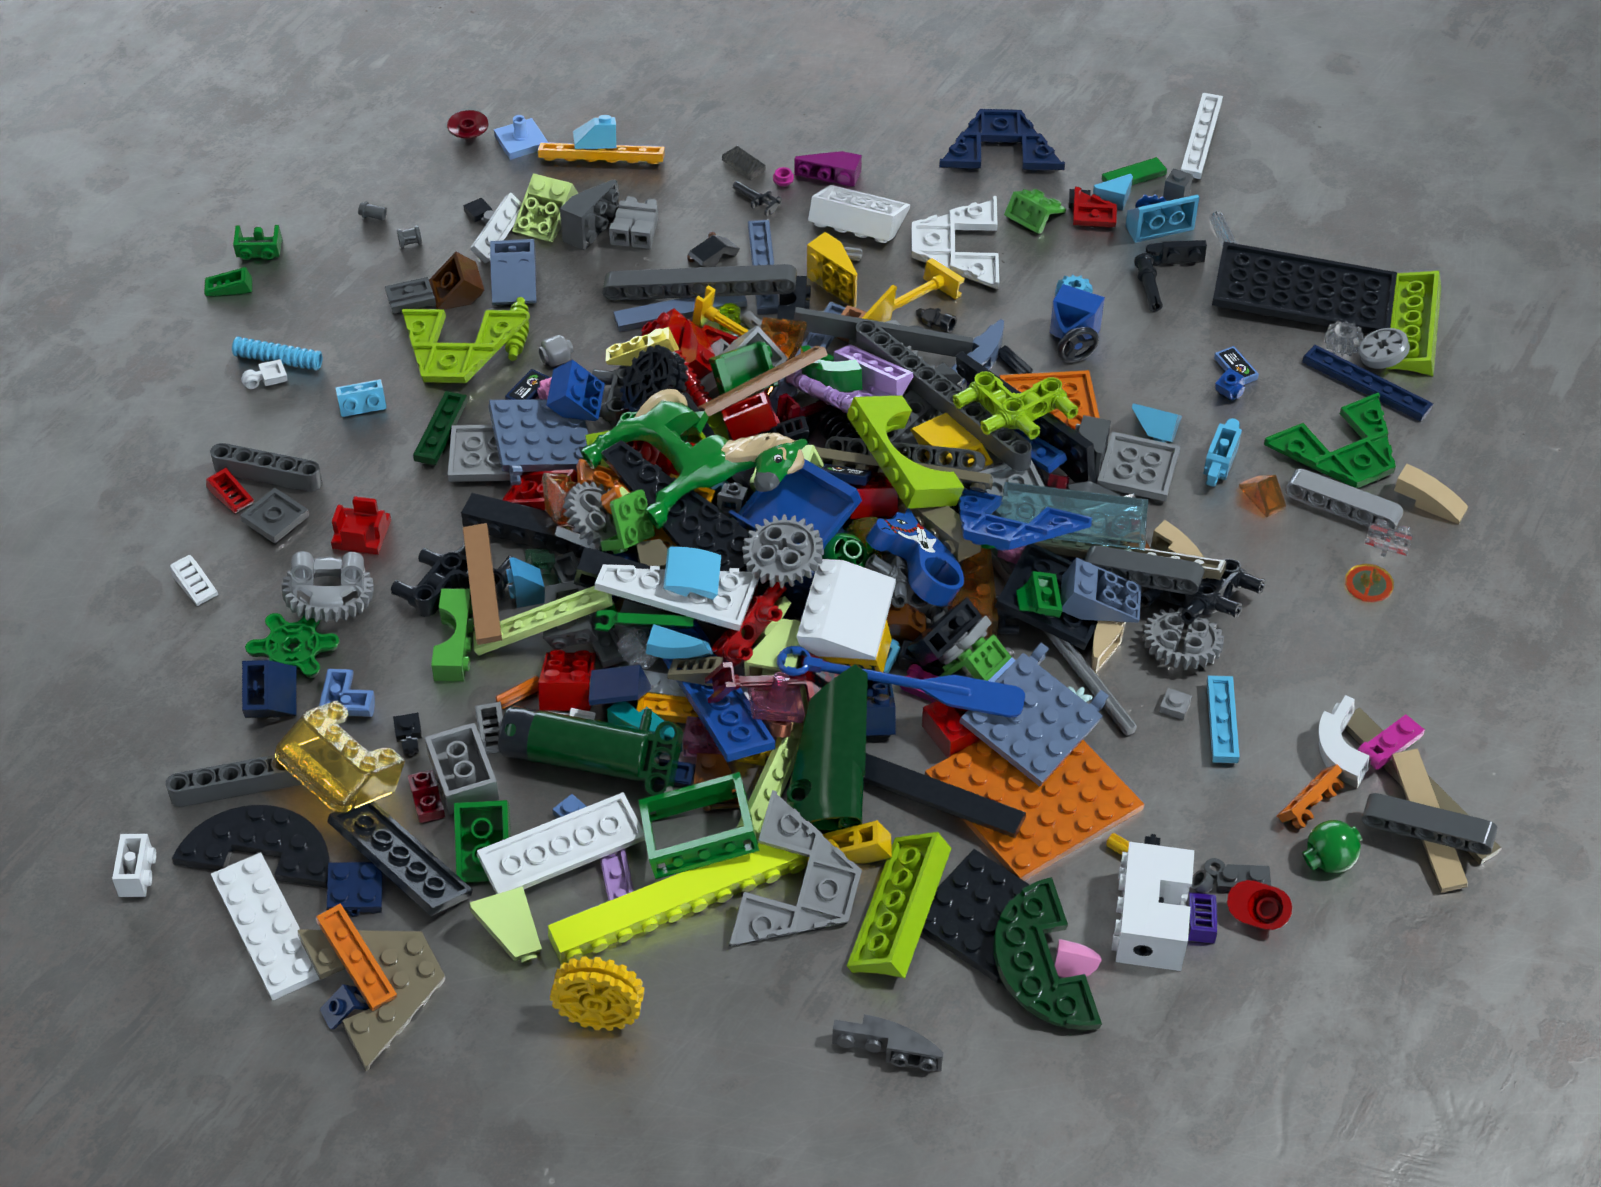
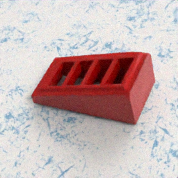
(224, 476)

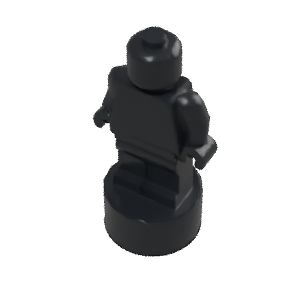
(932, 317)

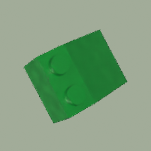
(476, 828)

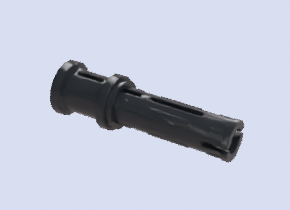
(1147, 275)

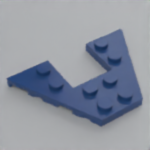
(1007, 534)

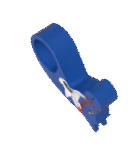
(930, 564)

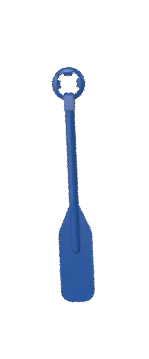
(950, 690)

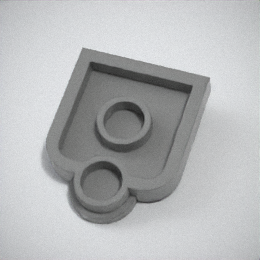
(966, 640)

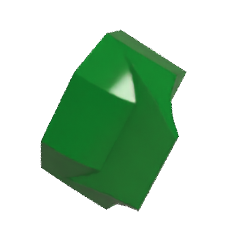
(1040, 595)

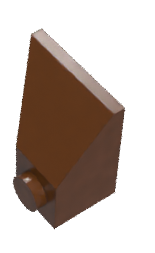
(905, 622)

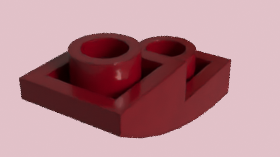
(426, 796)

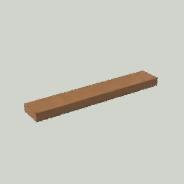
(763, 380)
(482, 584)

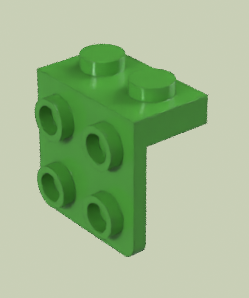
(630, 522)

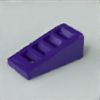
(1202, 933)

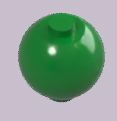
(847, 548)
(1332, 847)

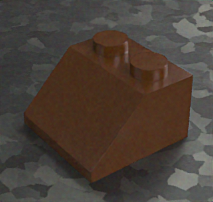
(456, 283)

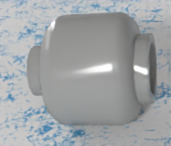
(555, 351)

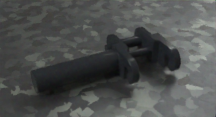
(759, 199)

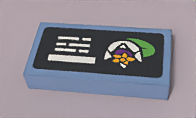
(1233, 359)

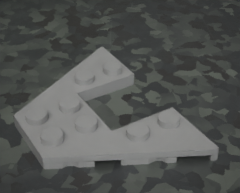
(826, 886)

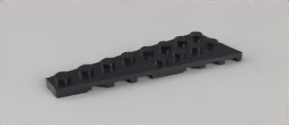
(1078, 449)
(692, 519)

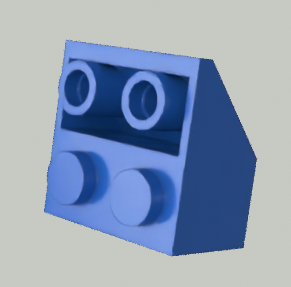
(575, 392)

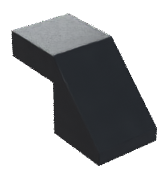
(710, 251)

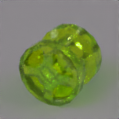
(732, 312)

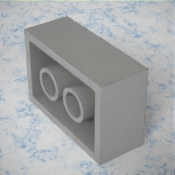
(461, 766)

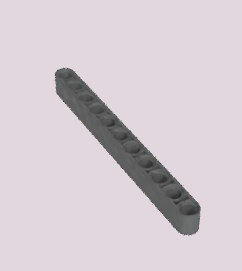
(939, 392)

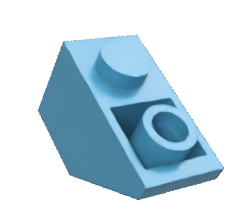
(526, 585)

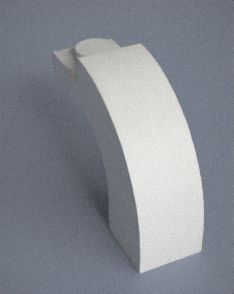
(1335, 749)

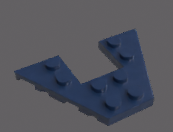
(1001, 126)

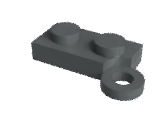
(1232, 874)

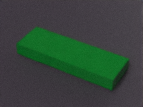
(1140, 171)

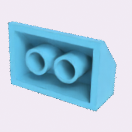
(1162, 218)

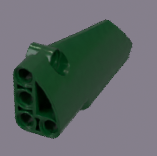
(833, 755)

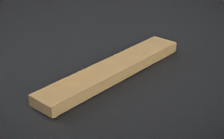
(1419, 790)

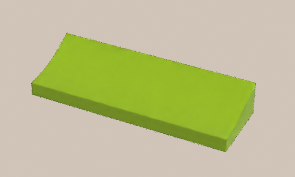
(1417, 315)
(900, 905)

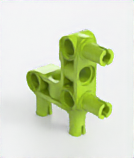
(1017, 409)

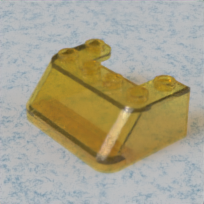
(336, 764)

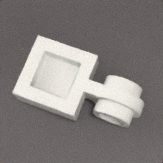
(269, 372)

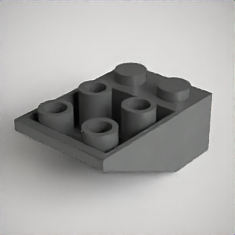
(589, 214)

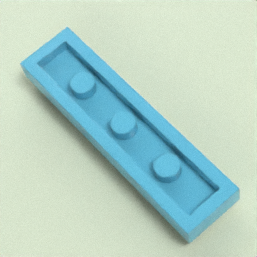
(1222, 719)

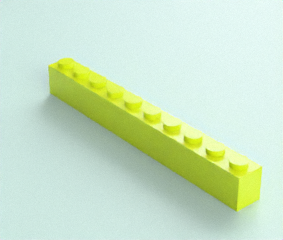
(668, 901)

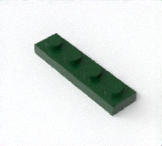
(440, 428)

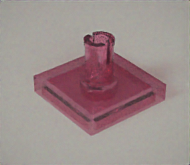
(777, 701)

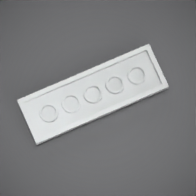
(561, 844)
(265, 925)

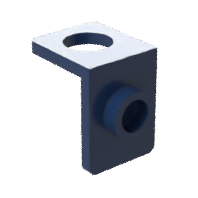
(341, 1005)

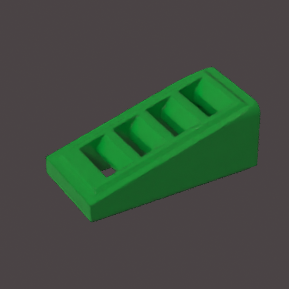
(236, 282)

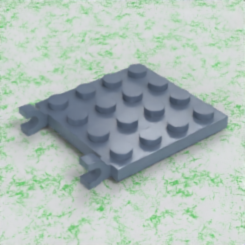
(535, 437)
(1049, 725)

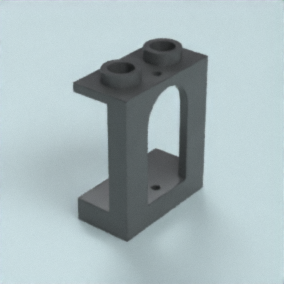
(580, 632)

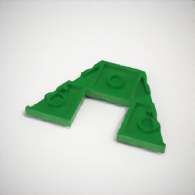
(1352, 464)

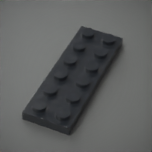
(401, 857)

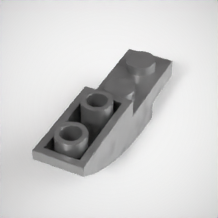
(900, 1043)

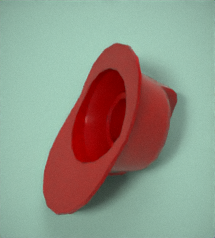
(1259, 905)

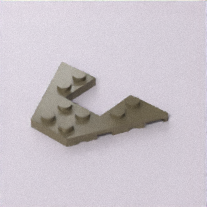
(408, 967)

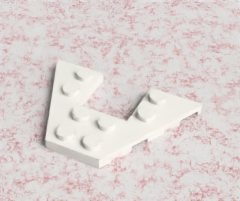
(936, 240)

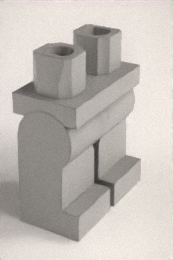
(634, 221)

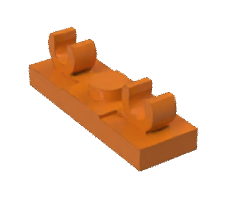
(1311, 796)

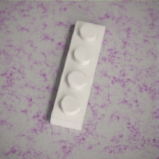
(497, 227)

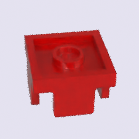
(361, 527)

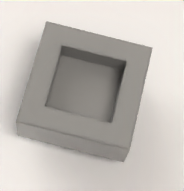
(1175, 703)

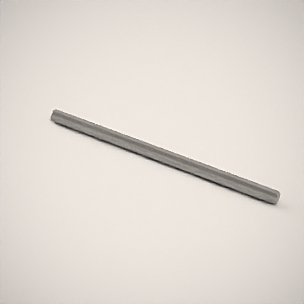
(1077, 662)

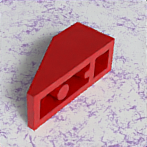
(696, 349)

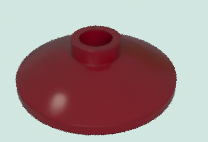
(467, 124)

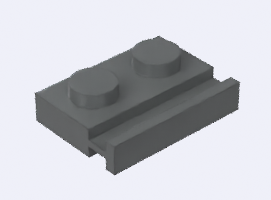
(410, 295)

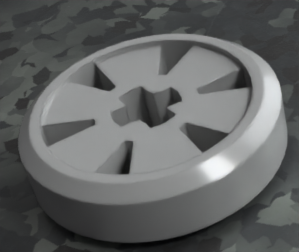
(1384, 348)

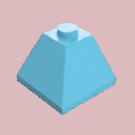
(596, 134)
(1157, 423)

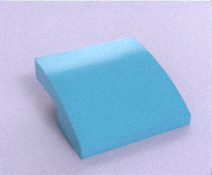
(692, 571)

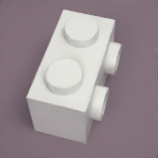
(133, 865)

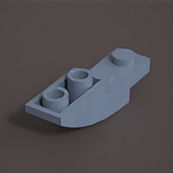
(987, 346)

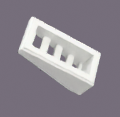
(185, 568)

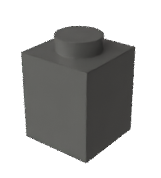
(1177, 185)

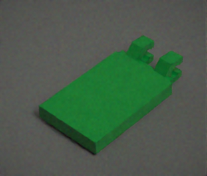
(642, 620)

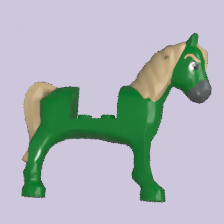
(707, 462)

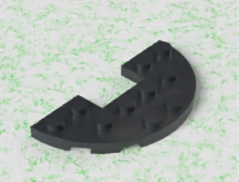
(256, 830)

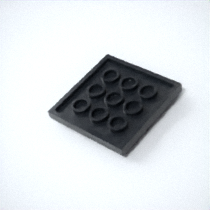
(1064, 627)
(969, 908)

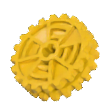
(597, 993)

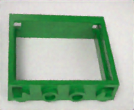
(706, 849)

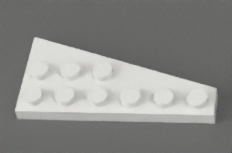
(647, 585)

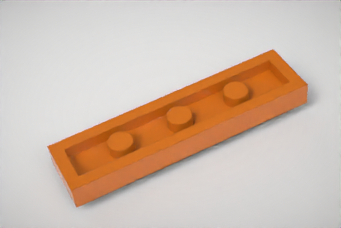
(356, 957)

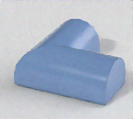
(338, 687)

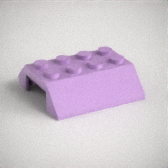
(878, 379)

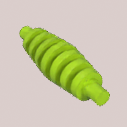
(516, 343)

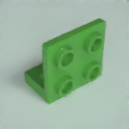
(1032, 209)
(982, 660)

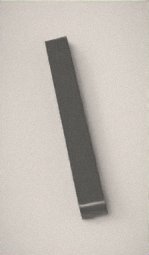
(693, 282)

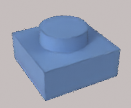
(568, 806)

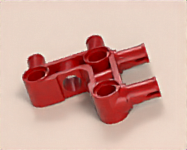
(758, 616)

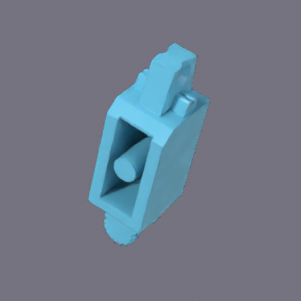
(1222, 451)

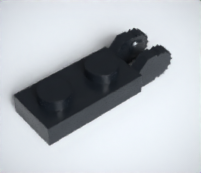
(1177, 251)

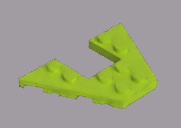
(458, 360)

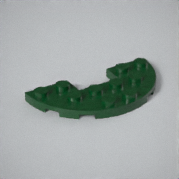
(1027, 963)

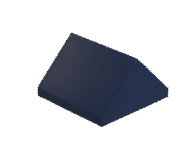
(618, 684)

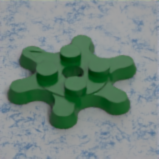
(301, 633)

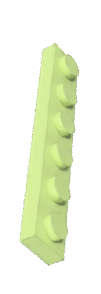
(547, 617)

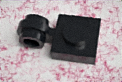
(408, 731)

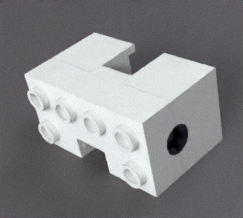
(1153, 905)

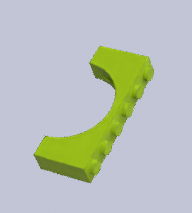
(913, 482)

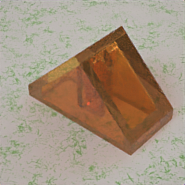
(1265, 494)

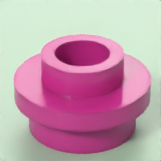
(783, 176)

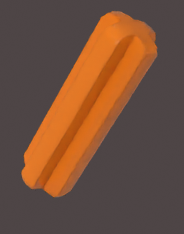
(518, 692)

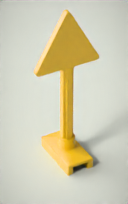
(937, 278)
(705, 311)

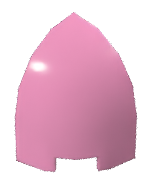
(1075, 959)

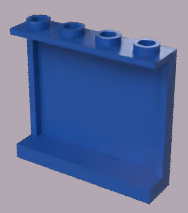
(807, 495)

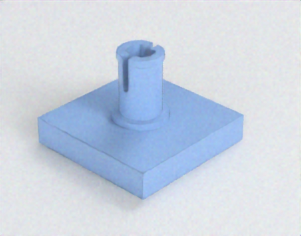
(520, 137)

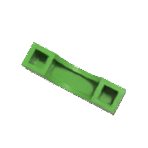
(451, 657)

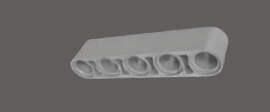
(1342, 499)

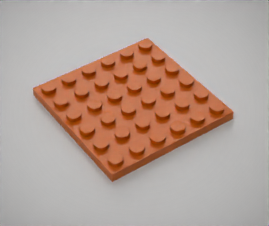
(1061, 815)

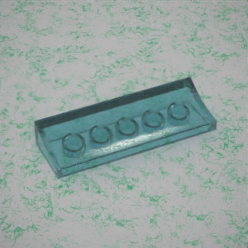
(1115, 519)

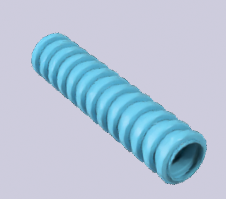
(271, 351)

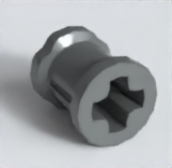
(409, 236)

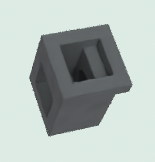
(731, 493)

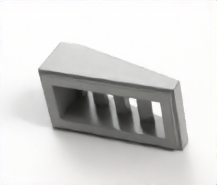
(485, 711)

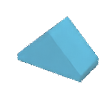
(1115, 190)

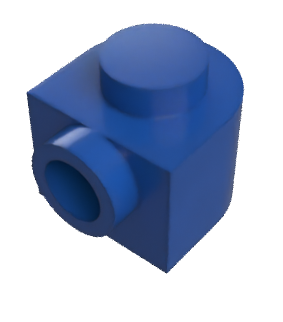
(1230, 384)

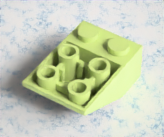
(541, 207)

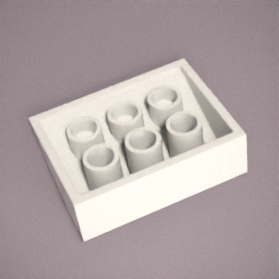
(857, 213)
(845, 611)

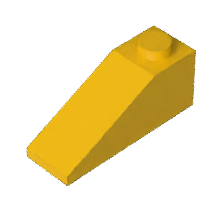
(862, 842)

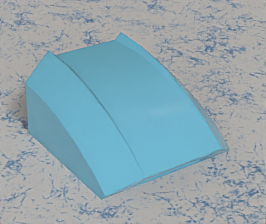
(674, 645)

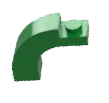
(839, 375)

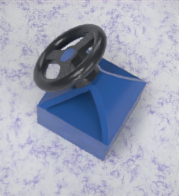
(1076, 321)

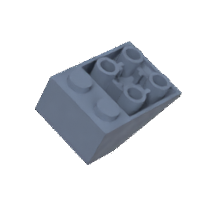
(513, 271)
(1099, 594)

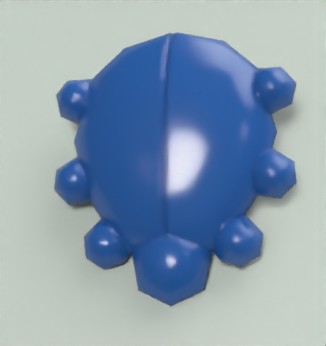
(1149, 200)

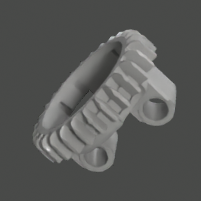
(327, 601)

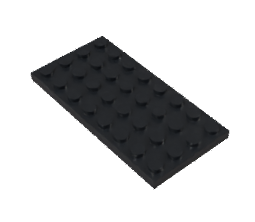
(1304, 288)

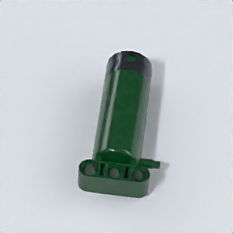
(592, 745)

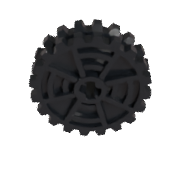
(651, 373)

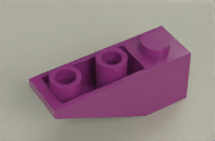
(831, 167)

